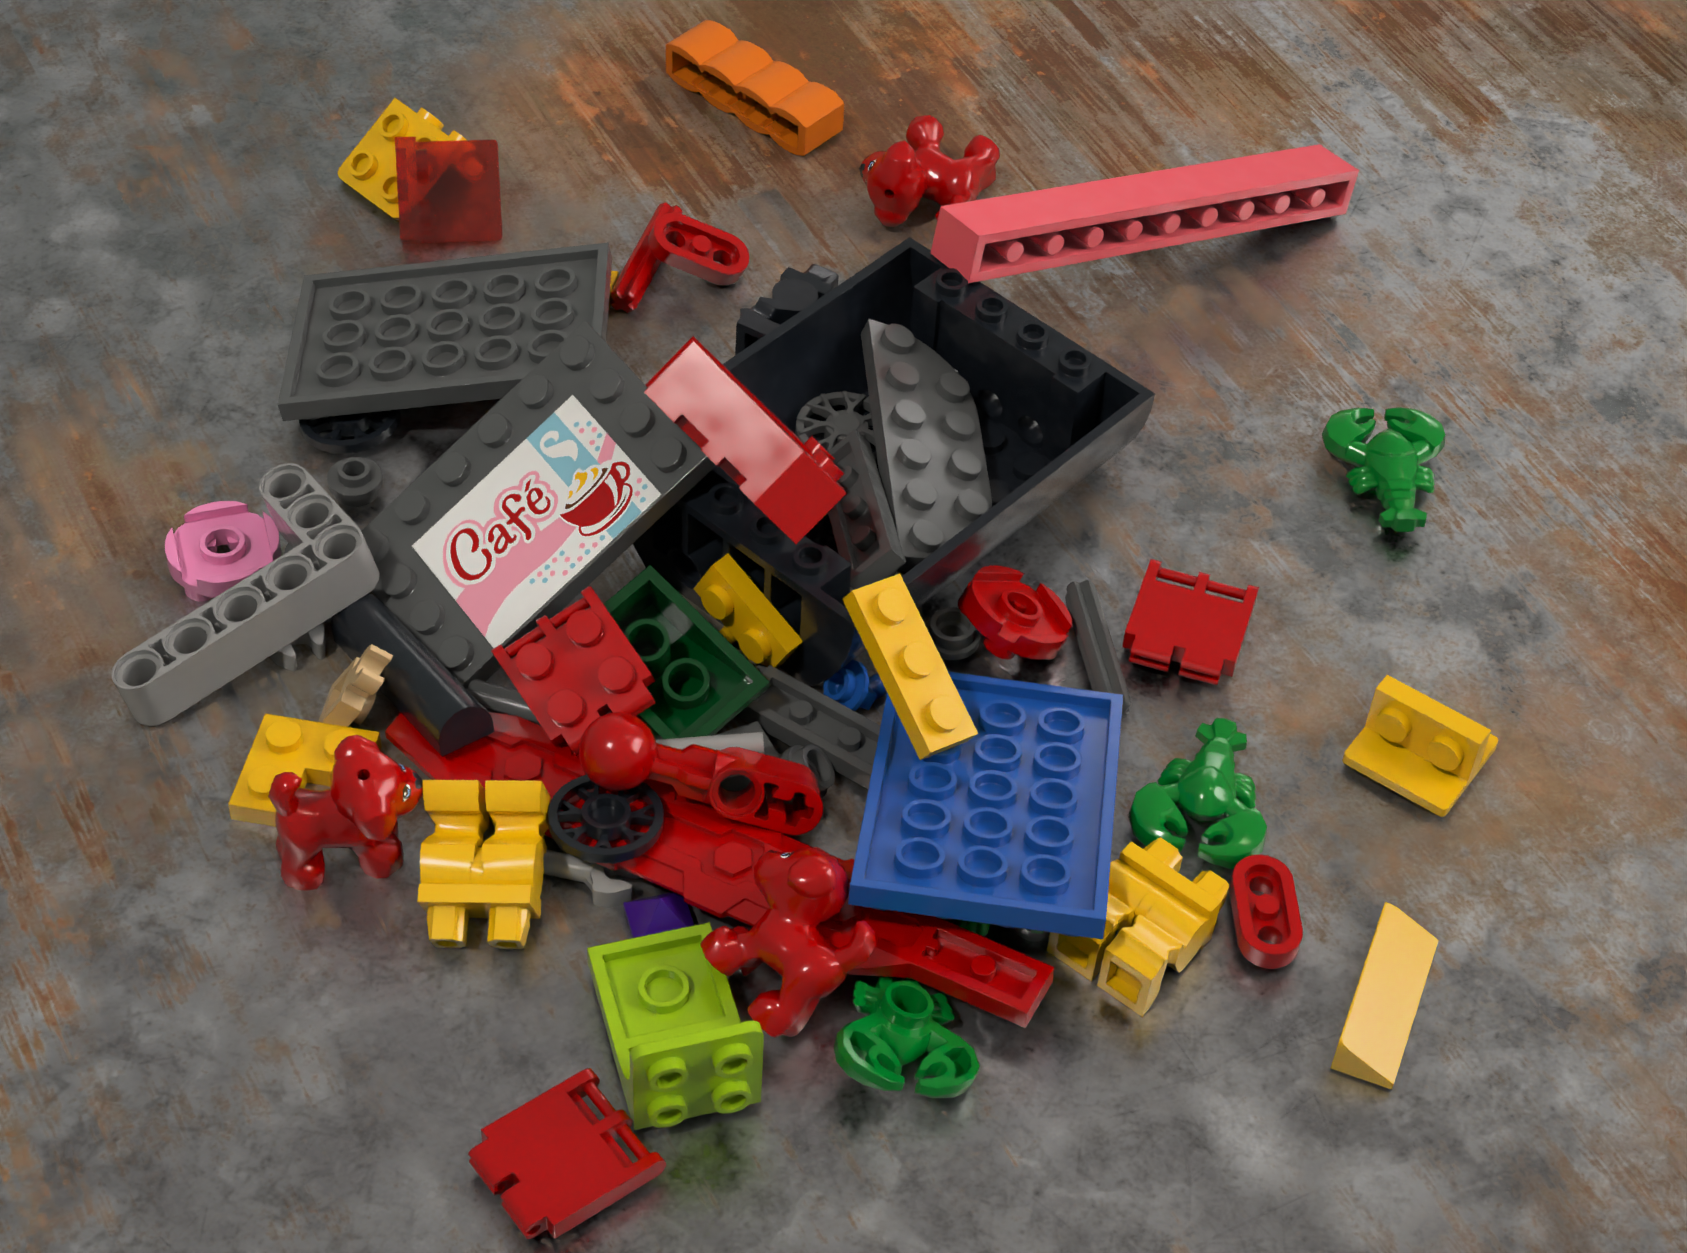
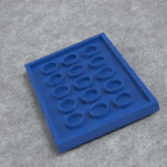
(1001, 824)

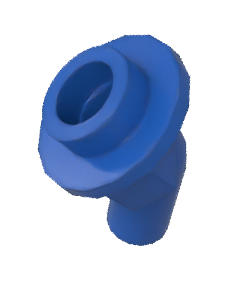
(854, 687)

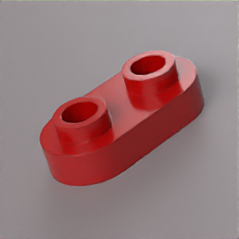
(698, 249)
(1267, 916)

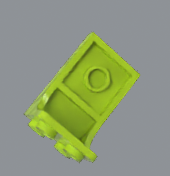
(675, 1028)

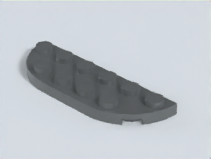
(923, 440)

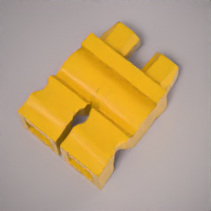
(478, 877)
(1158, 924)

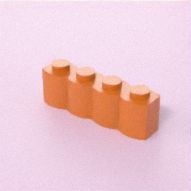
(759, 91)

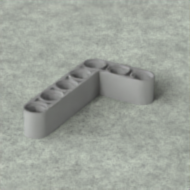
(259, 614)

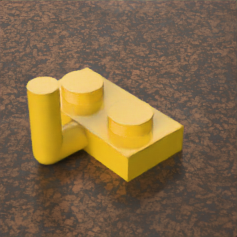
(746, 614)

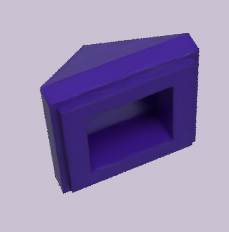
(657, 914)

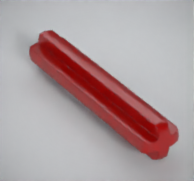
(639, 267)

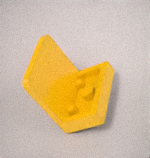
(372, 163)

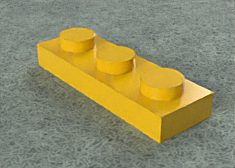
(910, 666)

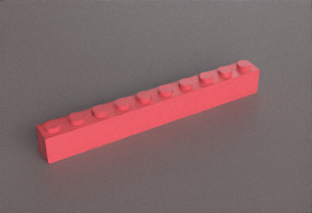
(1140, 212)

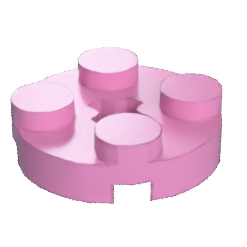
(193, 548)

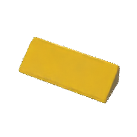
(1385, 999)

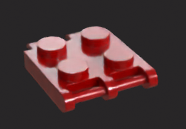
(1188, 624)
(576, 670)
(560, 1159)

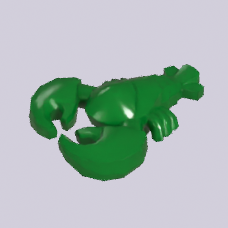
(1390, 460)
(1206, 792)
(897, 1031)

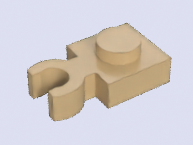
(356, 689)

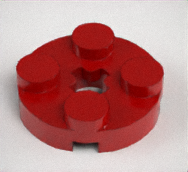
(1015, 615)

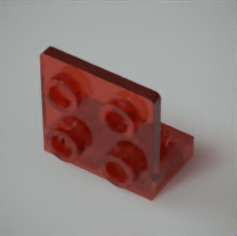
(448, 191)

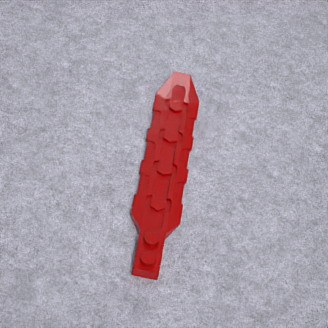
(714, 864)

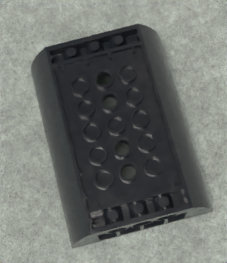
(1042, 410)

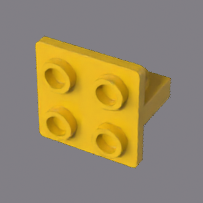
(1419, 747)

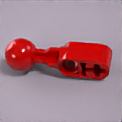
(622, 753)

